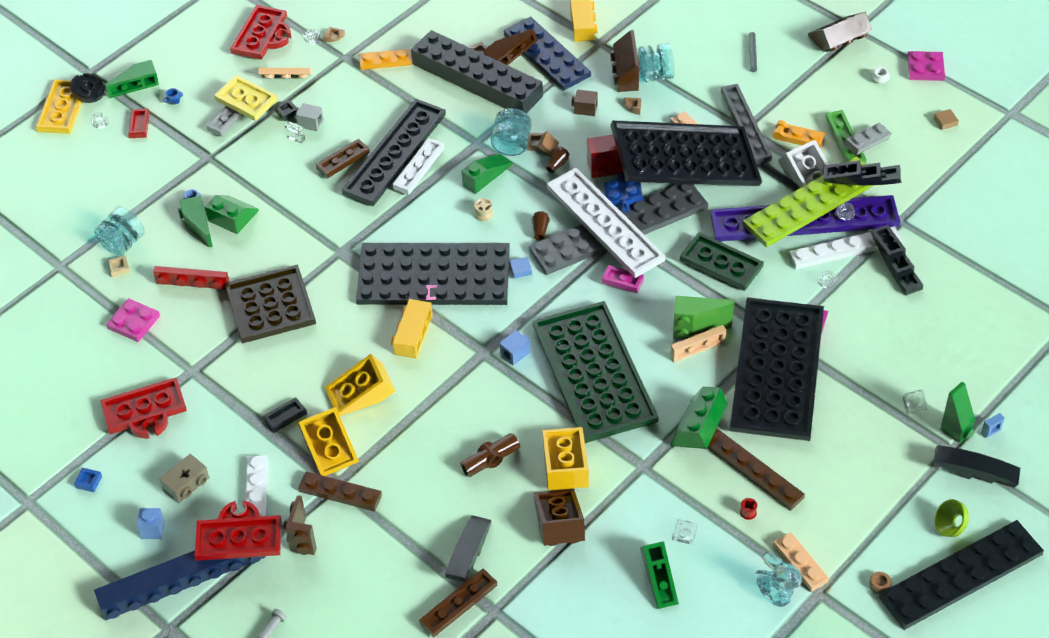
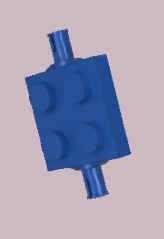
(623, 193)

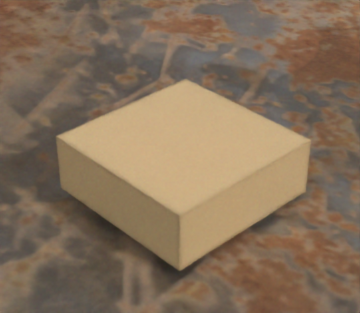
(118, 266)

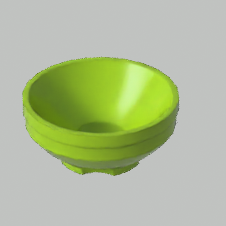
(946, 518)

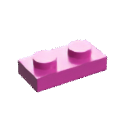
(622, 279)

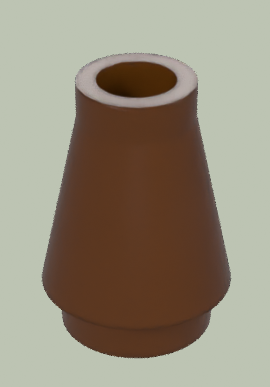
(558, 158)
(540, 223)

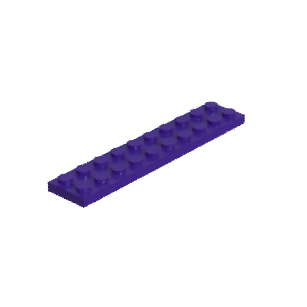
(869, 214)

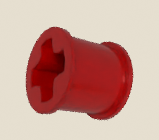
(749, 504)

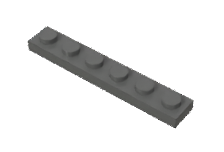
(743, 117)

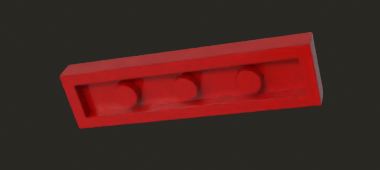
(190, 277)

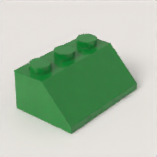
(700, 419)

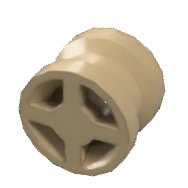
(483, 209)

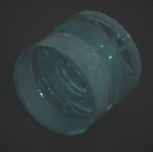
(656, 62)
(511, 132)
(119, 231)

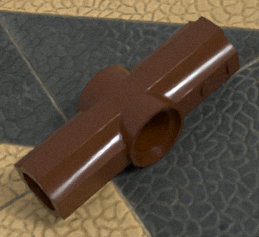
(490, 454)

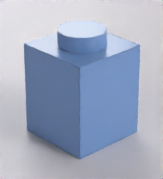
(515, 347)
(150, 523)

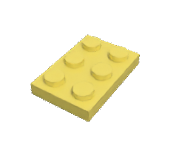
(245, 98)

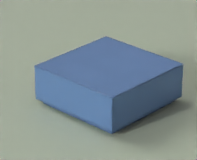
(521, 267)
(992, 425)

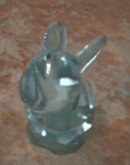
(780, 582)

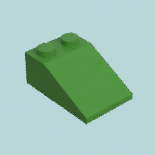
(700, 314)

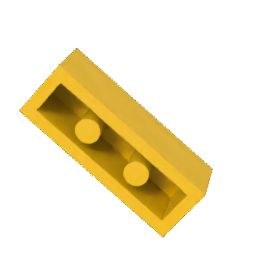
(583, 20)
(412, 328)

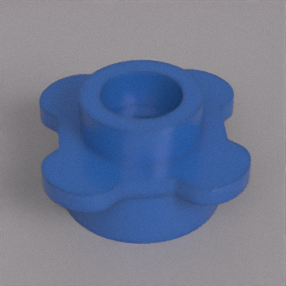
(173, 96)

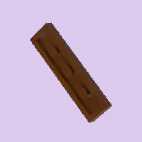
(340, 491)
(458, 603)

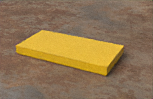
(59, 109)

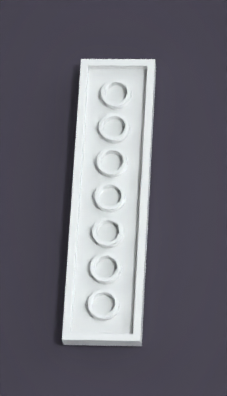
(606, 222)

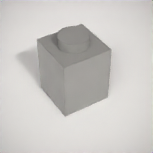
(309, 117)

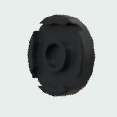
(87, 88)

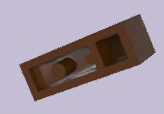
(511, 47)

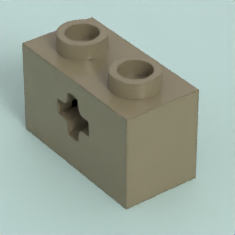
(184, 478)

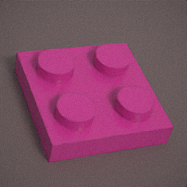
(926, 66)
(133, 320)

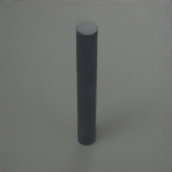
(781, 177)

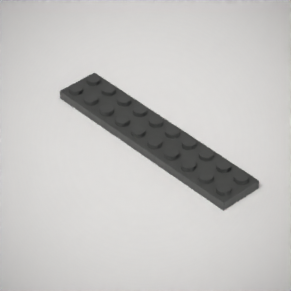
(647, 215)

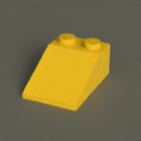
(360, 386)
(328, 442)
(565, 458)

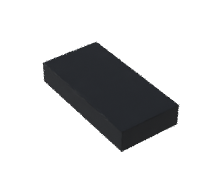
(284, 415)

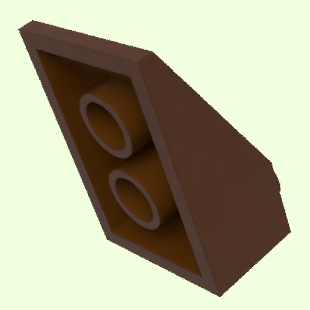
(559, 517)

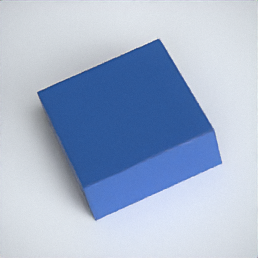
(88, 480)

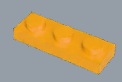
(385, 59)

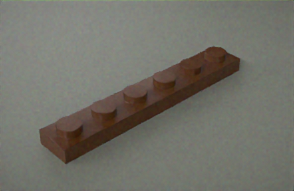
(755, 470)

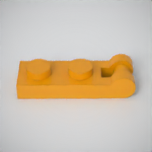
(797, 135)

